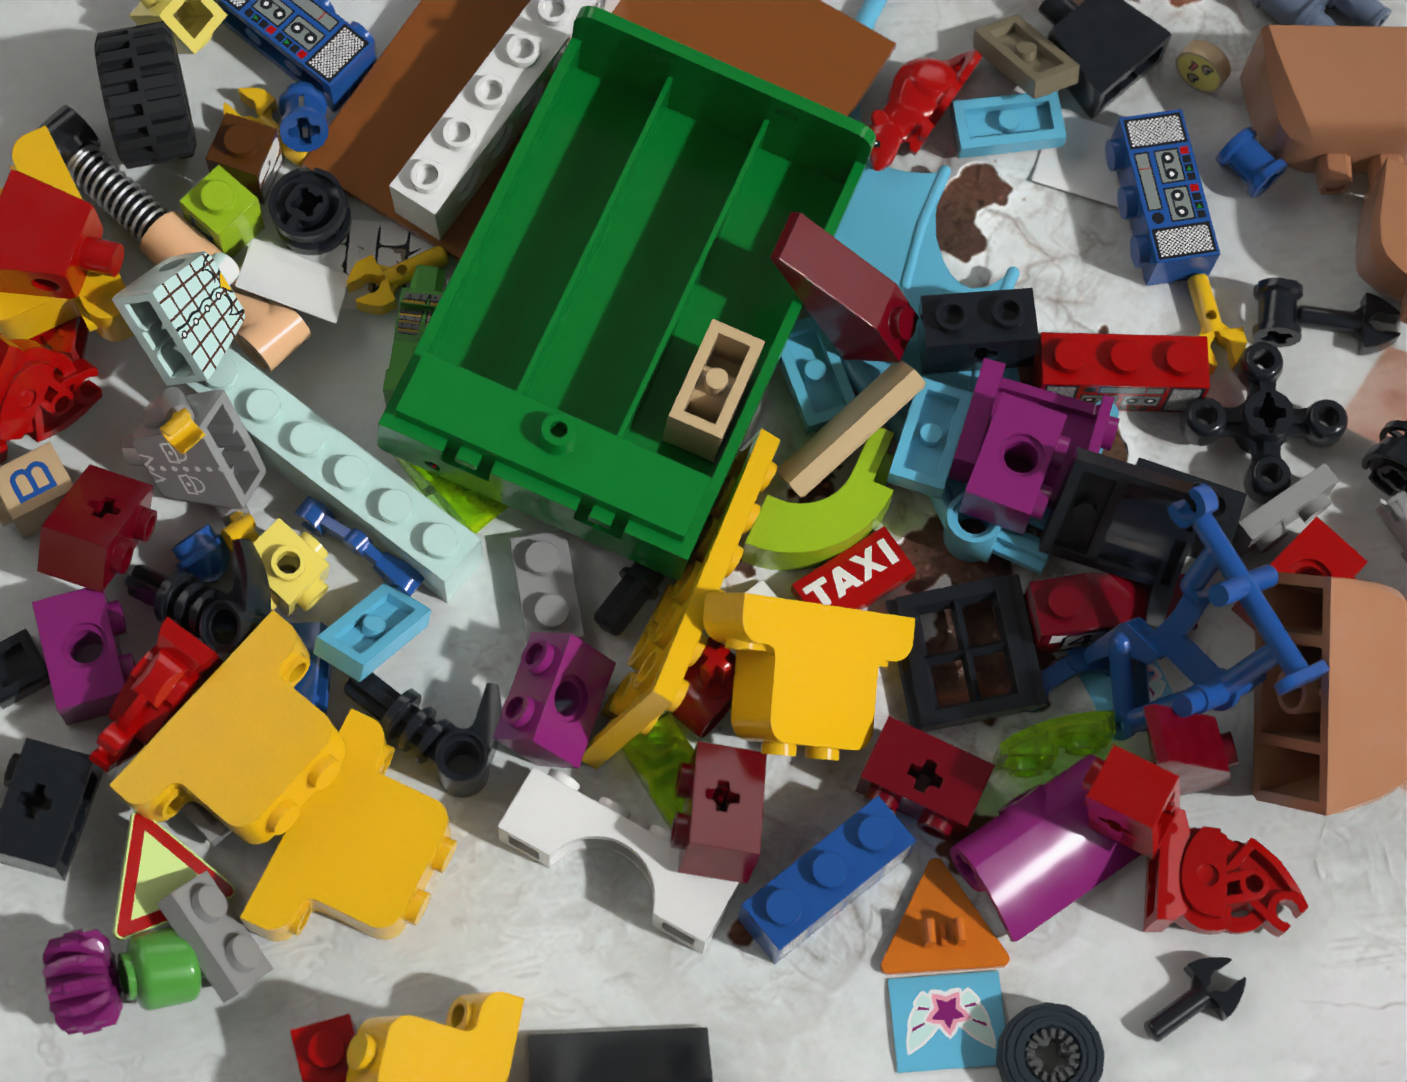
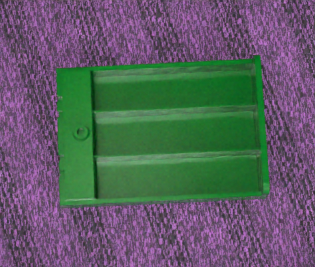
(595, 275)

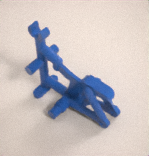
(1136, 645)

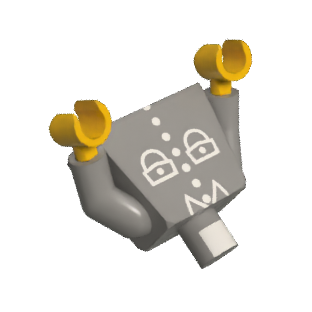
(200, 455)

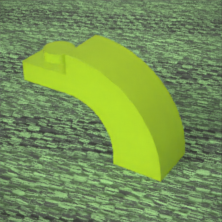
(811, 534)

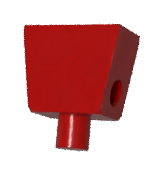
(50, 240)

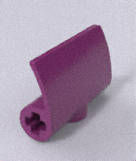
(1039, 853)

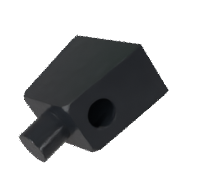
(1108, 42)

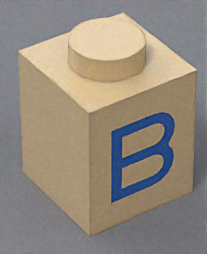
(32, 489)

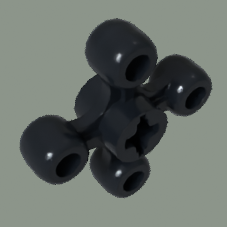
(1274, 413)

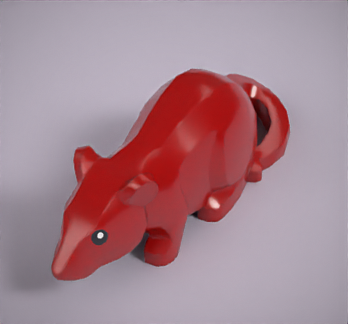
(916, 104)

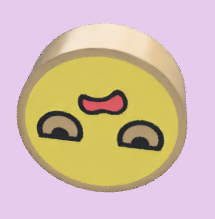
(1203, 66)

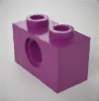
(1021, 432)
(65, 627)
(554, 700)

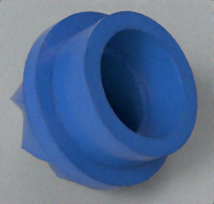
(203, 554)

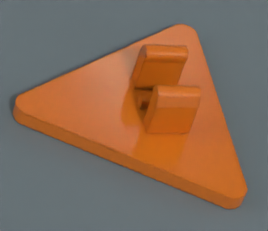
(942, 930)

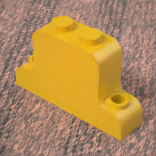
(31, 315)
(804, 670)
(241, 743)
(355, 849)
(469, 1048)

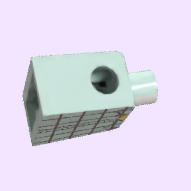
(184, 314)

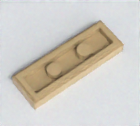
(850, 427)

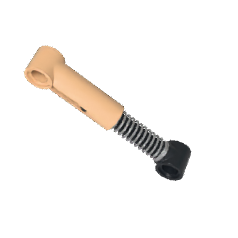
(269, 328)

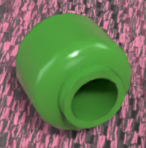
(159, 970)

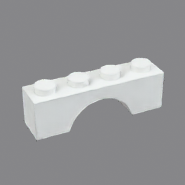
(556, 820)

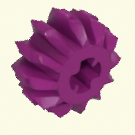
(82, 982)

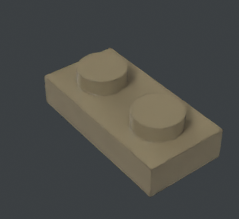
(1026, 56)

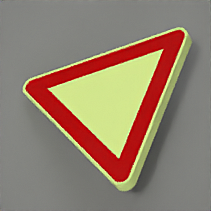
(152, 869)

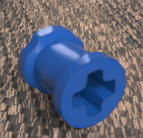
(299, 117)
(1251, 162)

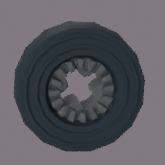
(1034, 1029)

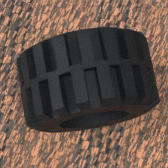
(144, 94)

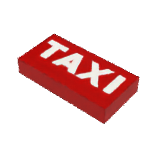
(858, 574)

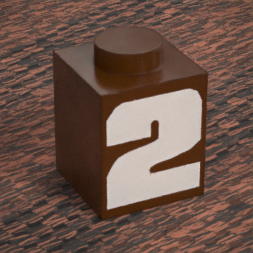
(247, 153)

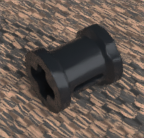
(1277, 312)

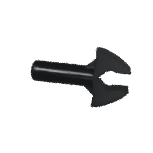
(1356, 322)
(1196, 999)

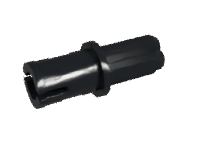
(628, 598)

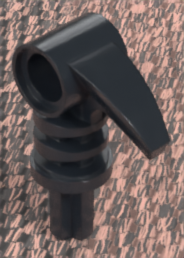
(210, 614)
(433, 740)

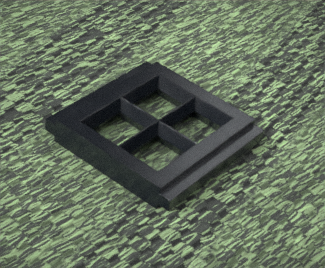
(1015, 642)

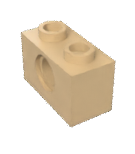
(712, 390)

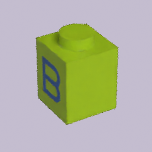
(223, 211)

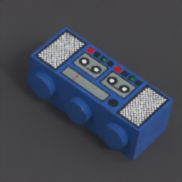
(305, 42)
(1162, 197)
(826, 879)

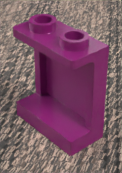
(1085, 424)

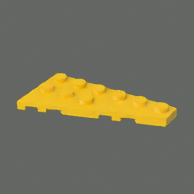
(675, 628)

